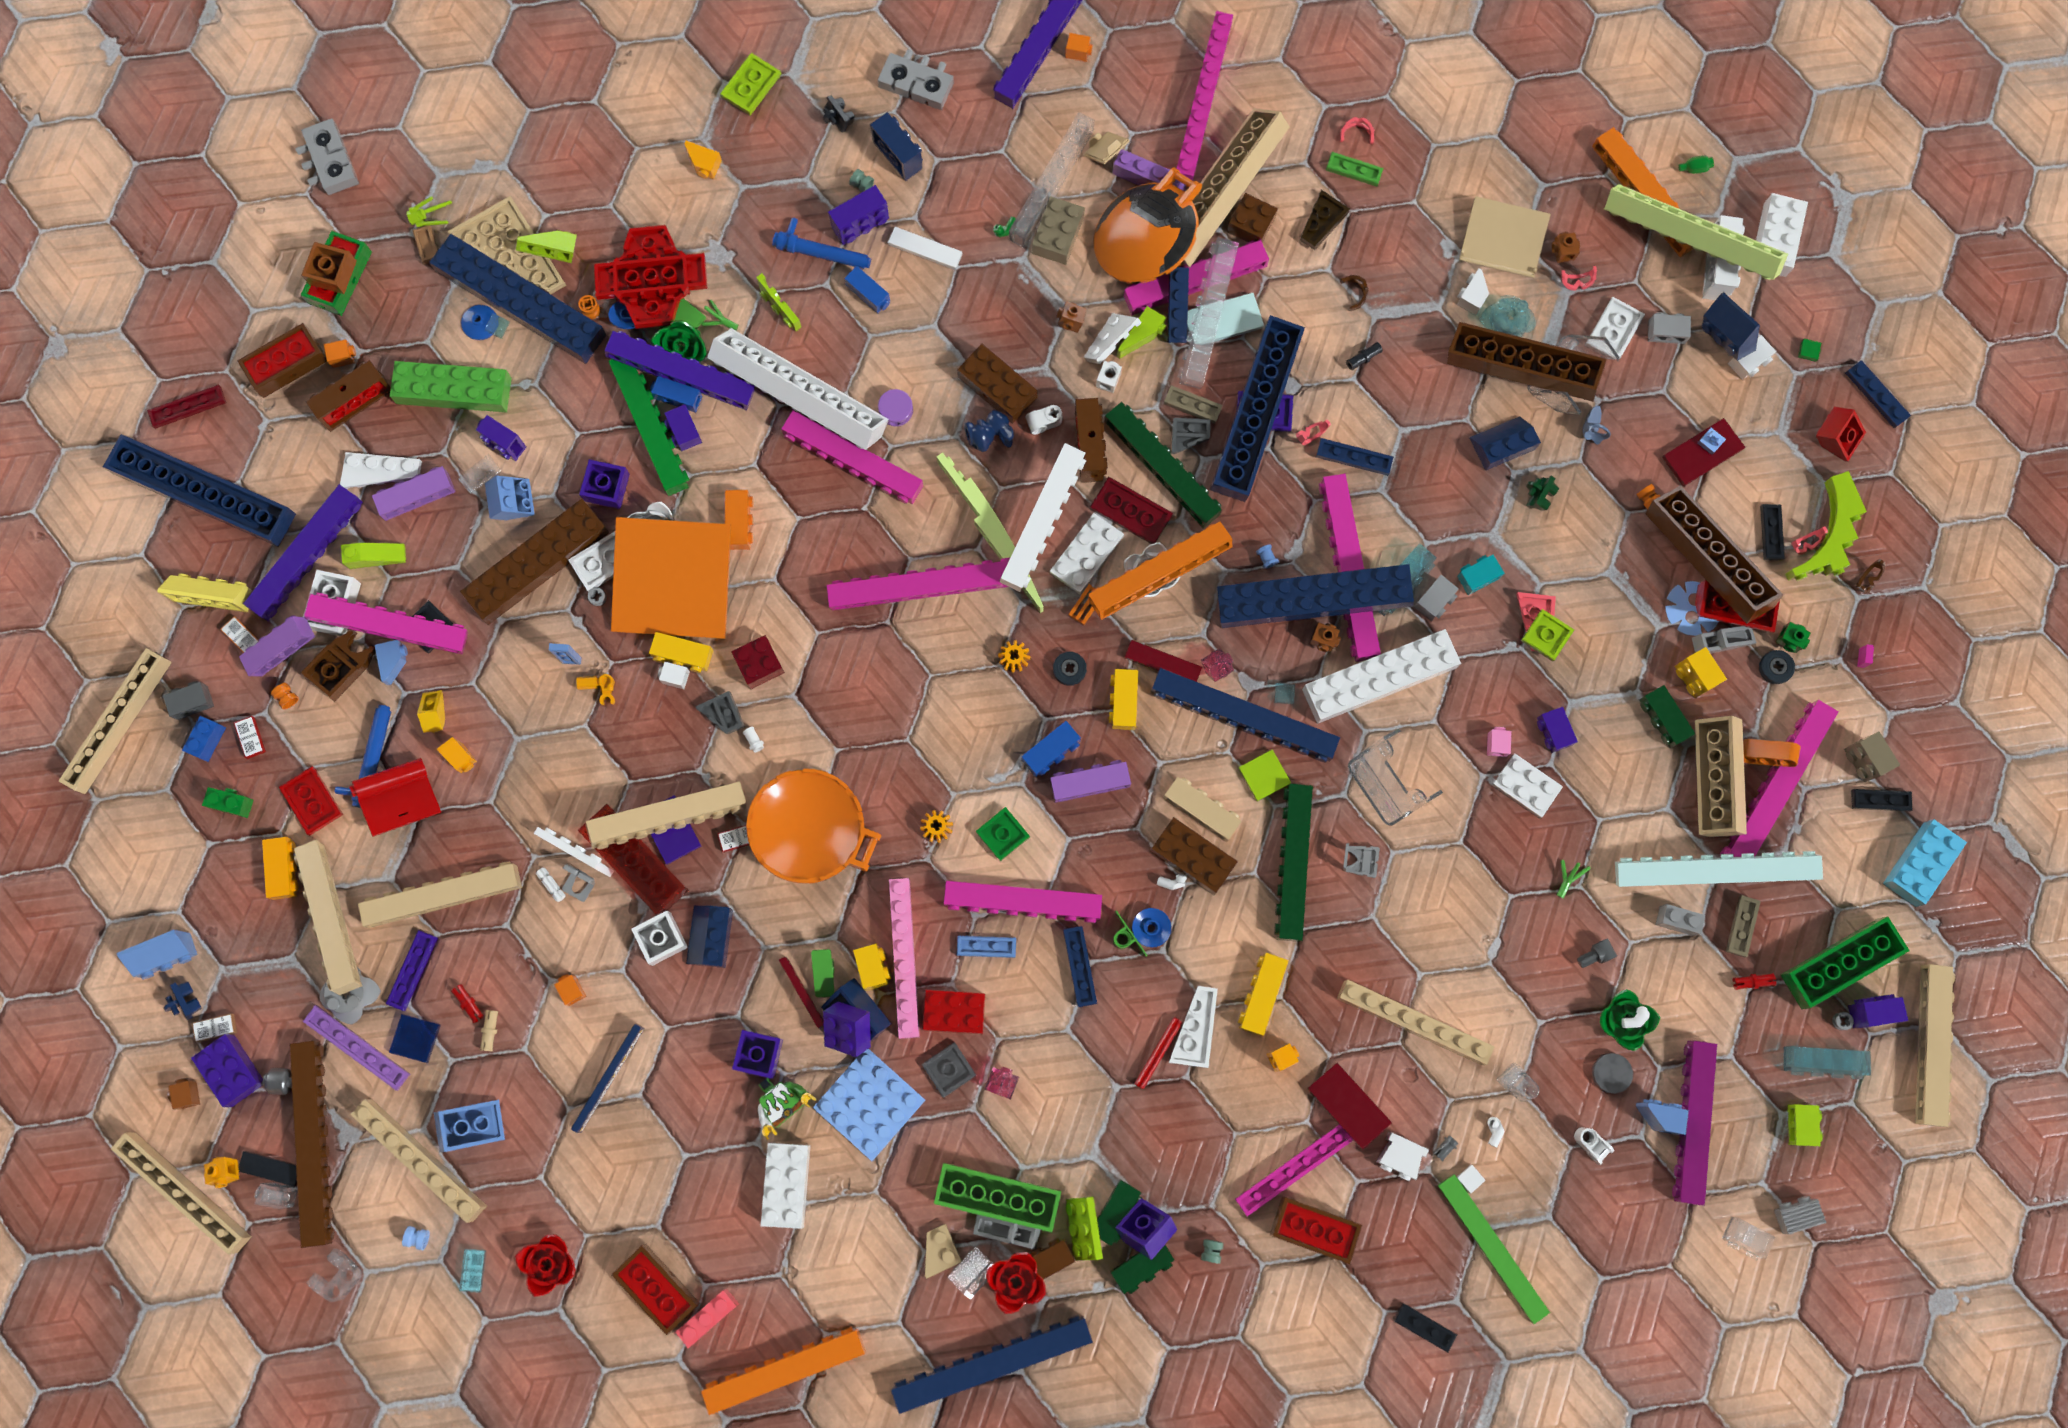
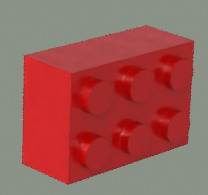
(954, 1012)

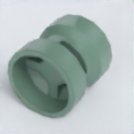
(861, 181)
(1212, 1251)

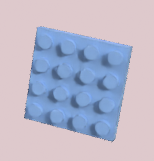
(869, 1104)

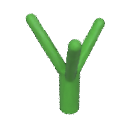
(723, 321)
(1571, 878)

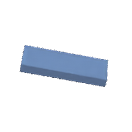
(565, 653)
(986, 946)

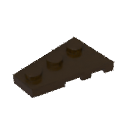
(1324, 219)

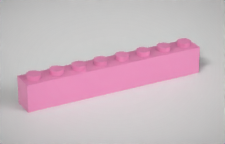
(904, 958)

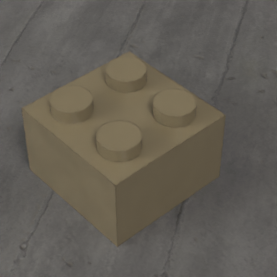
(1871, 757)

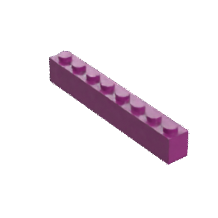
(1698, 1099)

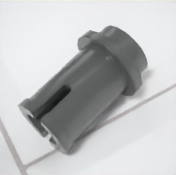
(1445, 1148)

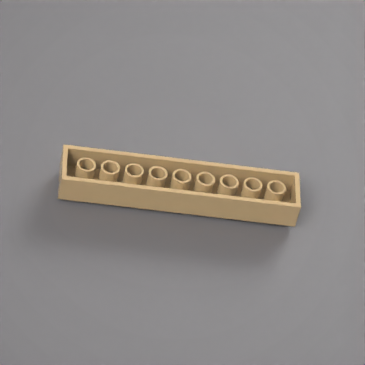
(1234, 172)

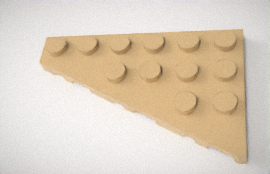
(496, 236)

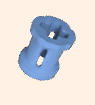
(1267, 556)

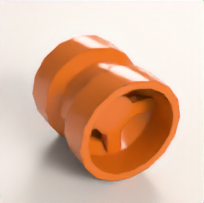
(591, 311)
(1645, 495)
(284, 696)

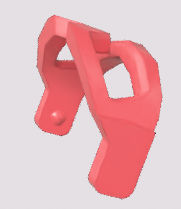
(1358, 122)
(1592, 273)
(1302, 435)
(1819, 533)

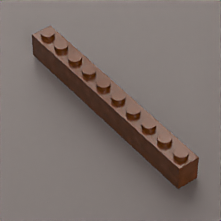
(311, 1144)

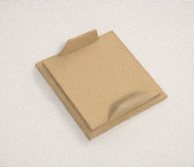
(1105, 147)

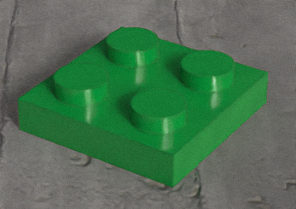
(1003, 834)

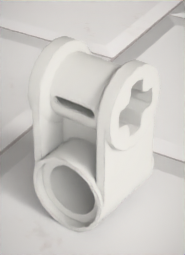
(1042, 420)
(1595, 1147)

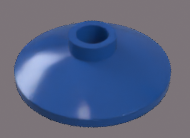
(620, 316)
(474, 329)
(1153, 917)

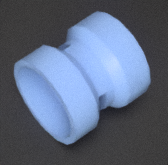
(416, 1238)

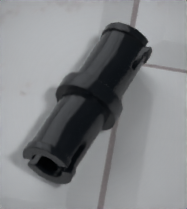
(1364, 356)

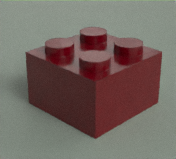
(757, 662)

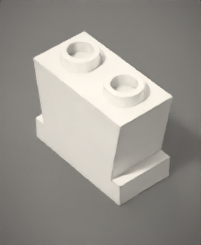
(1401, 1156)

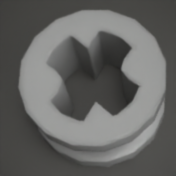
(602, 599)
(1836, 1021)

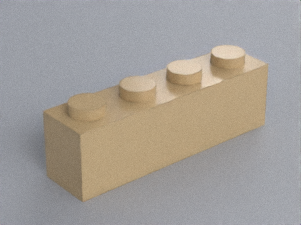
(1202, 809)

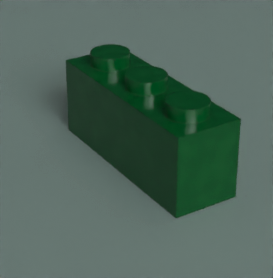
(1666, 716)
(1116, 1208)
(1140, 1269)

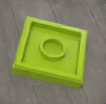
(1547, 635)
(1264, 775)

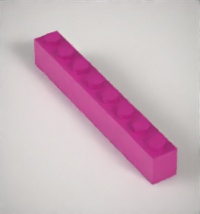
(1156, 293)
(856, 460)
(386, 624)
(1022, 900)

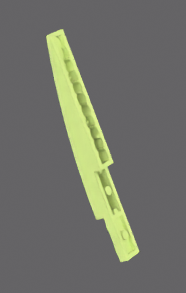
(986, 520)

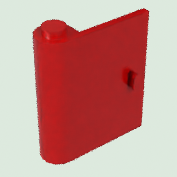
(395, 793)

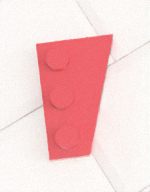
(1532, 604)

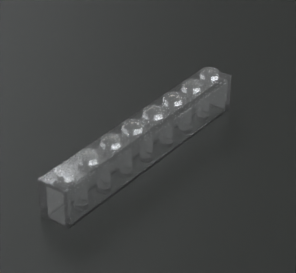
(1051, 179)
(1208, 313)

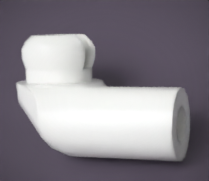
(1640, 1018)

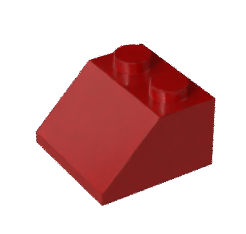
(1841, 432)

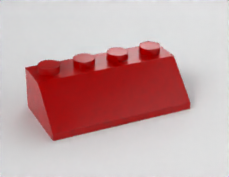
(1712, 606)

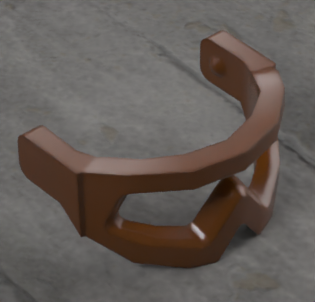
(1363, 285)
(1878, 564)

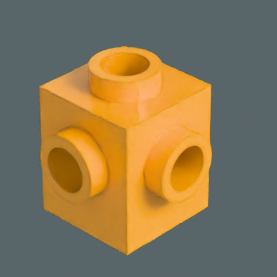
(221, 1172)

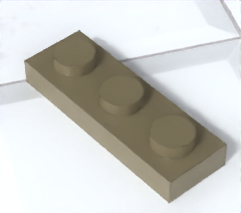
(1193, 404)
(1743, 926)

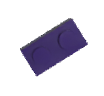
(683, 428)
(1556, 730)

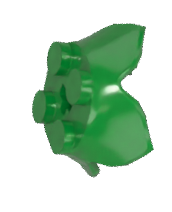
(678, 331)
(1626, 1004)

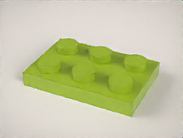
(750, 84)
(1084, 1229)

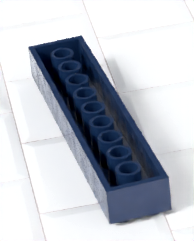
(518, 298)
(1257, 408)
(199, 490)
(1315, 596)

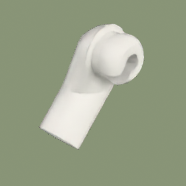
(1172, 884)
(1497, 1131)

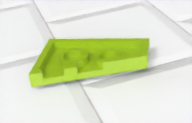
(778, 307)

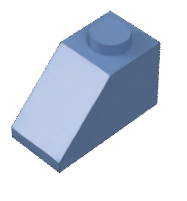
(391, 659)

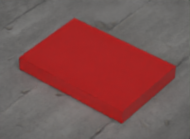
(310, 800)

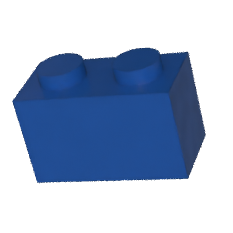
(204, 738)

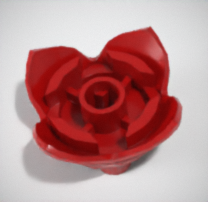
(531, 1262)
(1010, 1298)

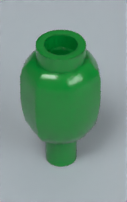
(1697, 164)

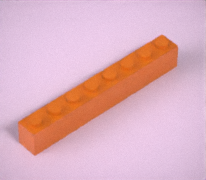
(1634, 174)
(1160, 570)
(783, 1371)

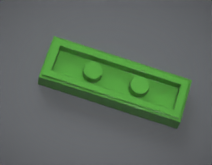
(1354, 169)

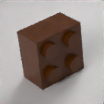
(1252, 219)

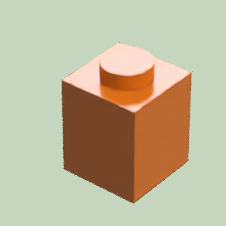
(1078, 47)
(339, 353)
(569, 989)

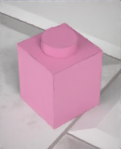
(1499, 742)

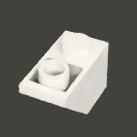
(1475, 294)

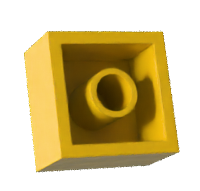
(1700, 672)
(871, 967)

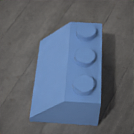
(158, 954)

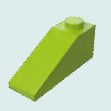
(552, 245)
(1152, 325)
(372, 554)

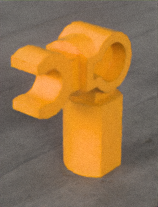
(605, 682)

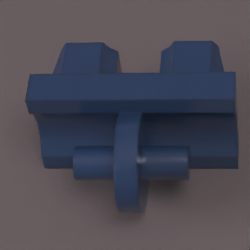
(187, 1007)

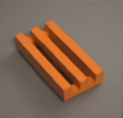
(1078, 603)

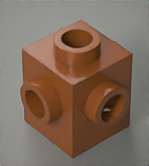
(1566, 247)
(1071, 316)
(1325, 637)

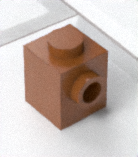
(183, 1094)

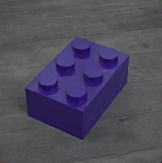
(859, 215)
(228, 1070)

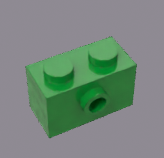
(227, 802)

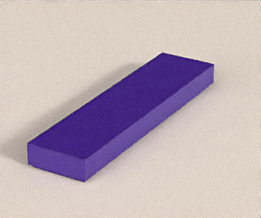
(411, 970)

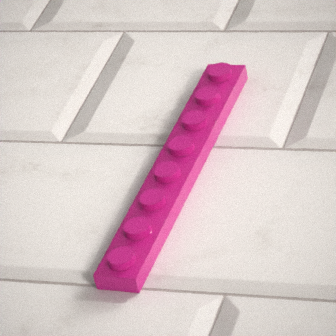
(1293, 1170)

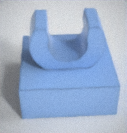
(1711, 441)

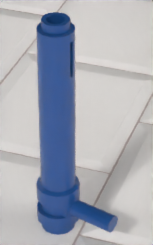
(793, 244)
(373, 748)

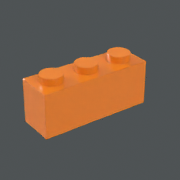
(738, 515)

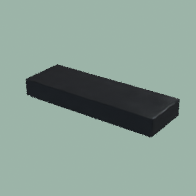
(1772, 532)
(1881, 800)
(268, 1168)
(1425, 1327)

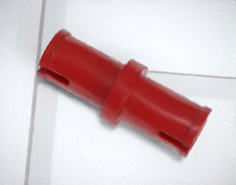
(1754, 981)
(467, 1003)

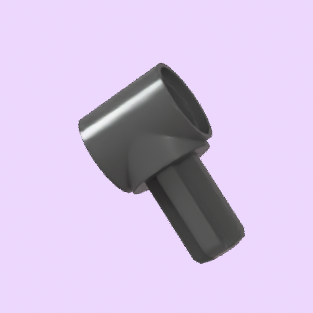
(1600, 952)

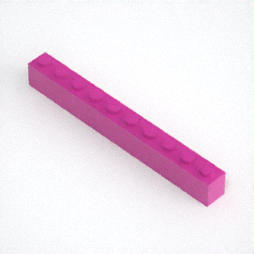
(1204, 94)
(1348, 558)
(916, 585)
(1782, 780)

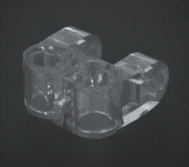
(1516, 1081)
(340, 1280)

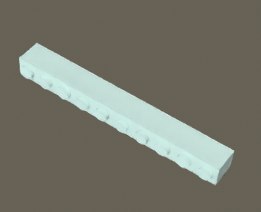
(1719, 870)

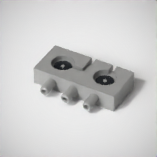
(922, 82)
(328, 157)

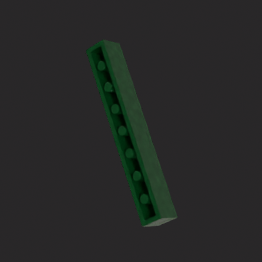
(1163, 465)
(1294, 862)

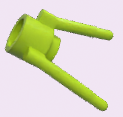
(417, 215)

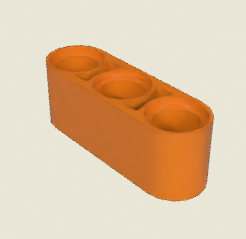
(1771, 752)

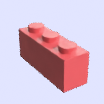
(707, 1318)

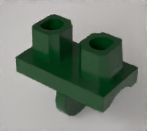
(1539, 490)

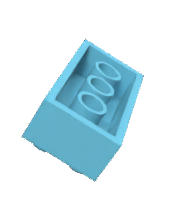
(1924, 863)

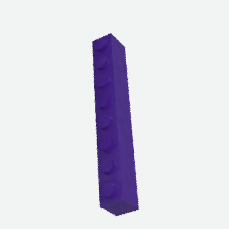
(1034, 51)
(679, 369)
(303, 553)

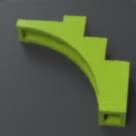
(1845, 509)

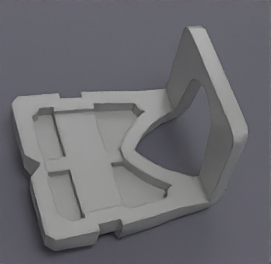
(1366, 860)
(571, 879)

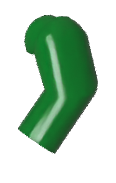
(1001, 231)

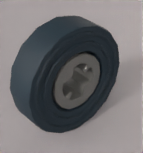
(1781, 659)
(1079, 669)

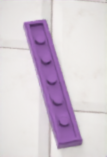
(356, 1047)

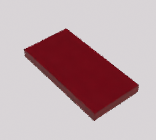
(1692, 461)
(1131, 510)
(1349, 1106)

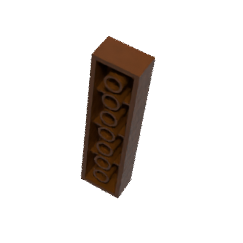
(1526, 361)
(1714, 554)
(534, 562)

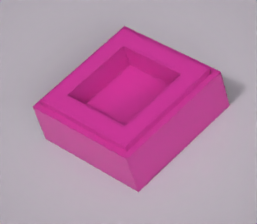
(1865, 656)

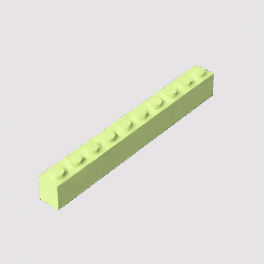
(1696, 232)

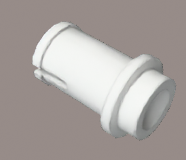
(753, 739)

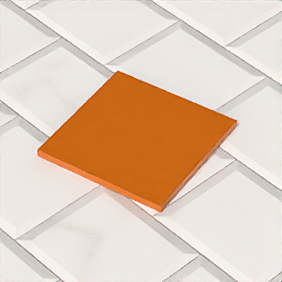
(671, 577)

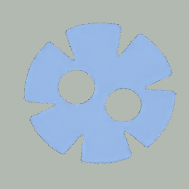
(1677, 612)

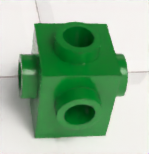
(1793, 637)

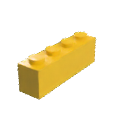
(1263, 994)

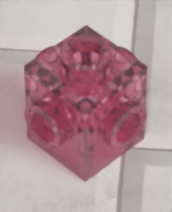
(1217, 664)
(1002, 1082)

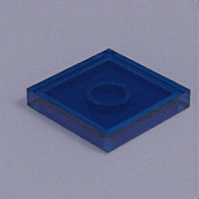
(414, 1038)

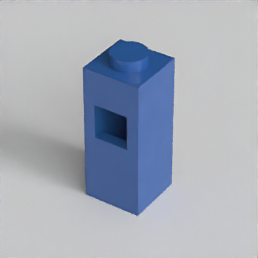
(867, 290)
(676, 393)

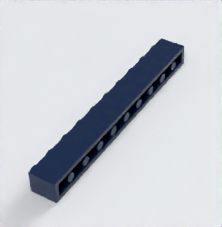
(1245, 715)
(991, 1365)

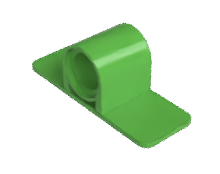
(1130, 937)
(823, 972)

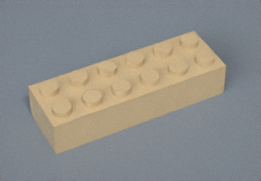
(1720, 776)

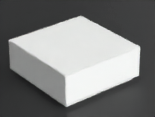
(1470, 1179)

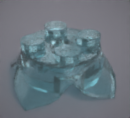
(1496, 316)

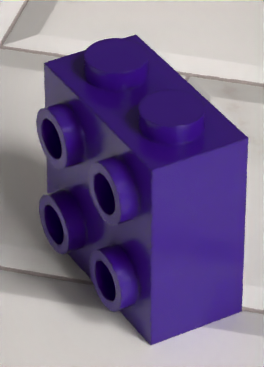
(500, 438)

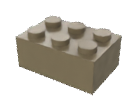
(1058, 230)

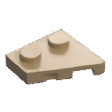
(940, 1251)

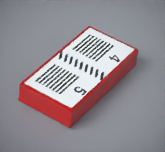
(249, 737)
(733, 839)

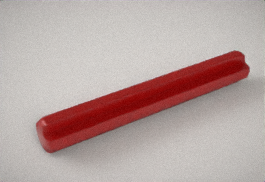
(1158, 1053)

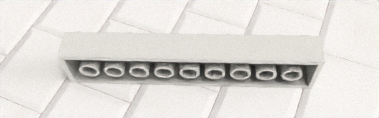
(797, 388)

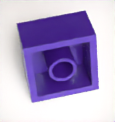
(604, 484)
(1878, 1011)
(847, 1029)
(757, 1054)
(1146, 1228)

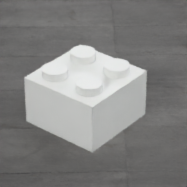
(659, 938)

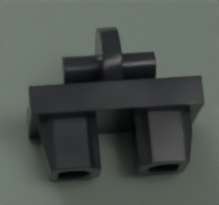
(835, 114)

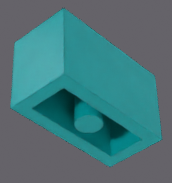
(1480, 574)

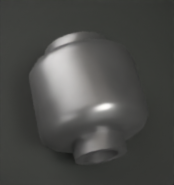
(278, 1081)

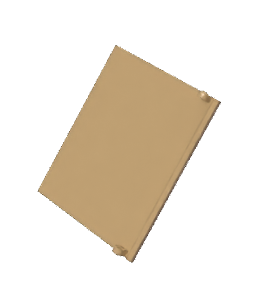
(1504, 236)

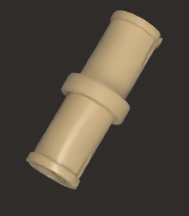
(489, 1030)

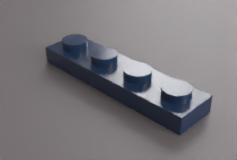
(1178, 305)
(1877, 394)
(1354, 457)
(1080, 966)

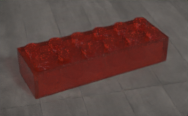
(641, 869)

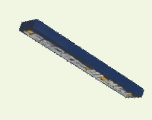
(607, 1078)

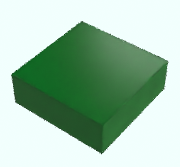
(1810, 350)

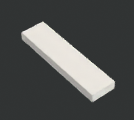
(925, 248)

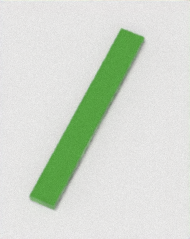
(1493, 1249)

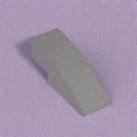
(1724, 639)
(1006, 1232)

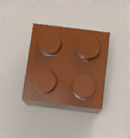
(329, 267)

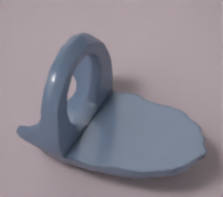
(1592, 424)

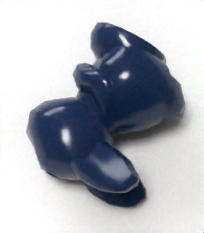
(983, 433)

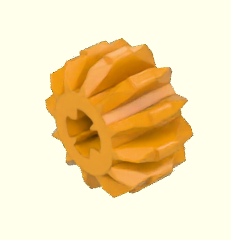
(1016, 663)
(941, 821)

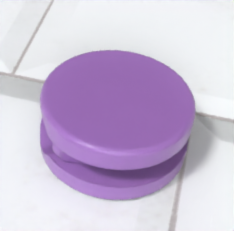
(896, 407)

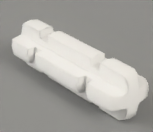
(550, 884)

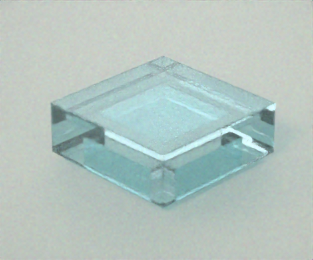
(497, 326)
(1284, 693)

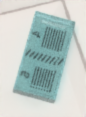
(472, 1270)

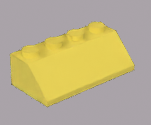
(205, 592)

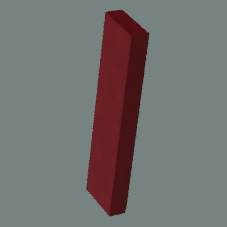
(186, 406)
(1158, 659)
(802, 992)

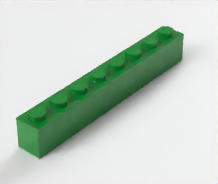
(650, 427)

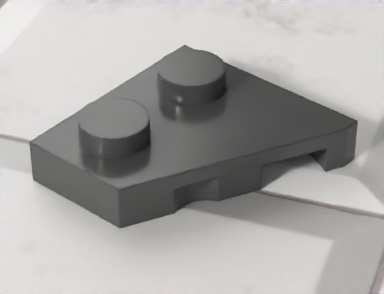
(1188, 433)
(723, 712)

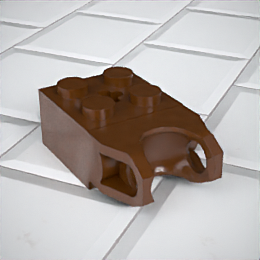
(342, 661)

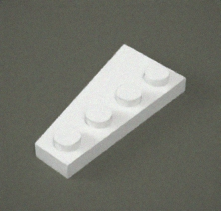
(377, 469)
(578, 852)
(1196, 1033)

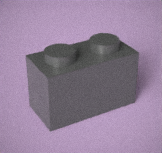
(188, 700)

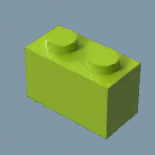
(1804, 1125)

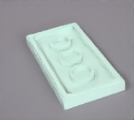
(1237, 317)

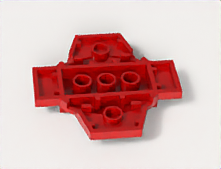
(650, 276)

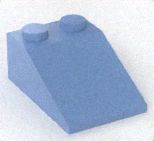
(469, 1126)

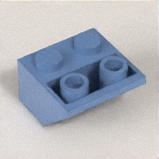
(509, 498)
(1664, 1118)

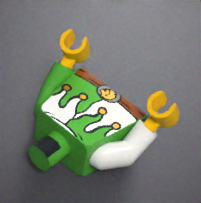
(780, 1103)

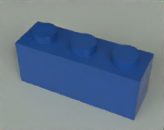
(1051, 749)

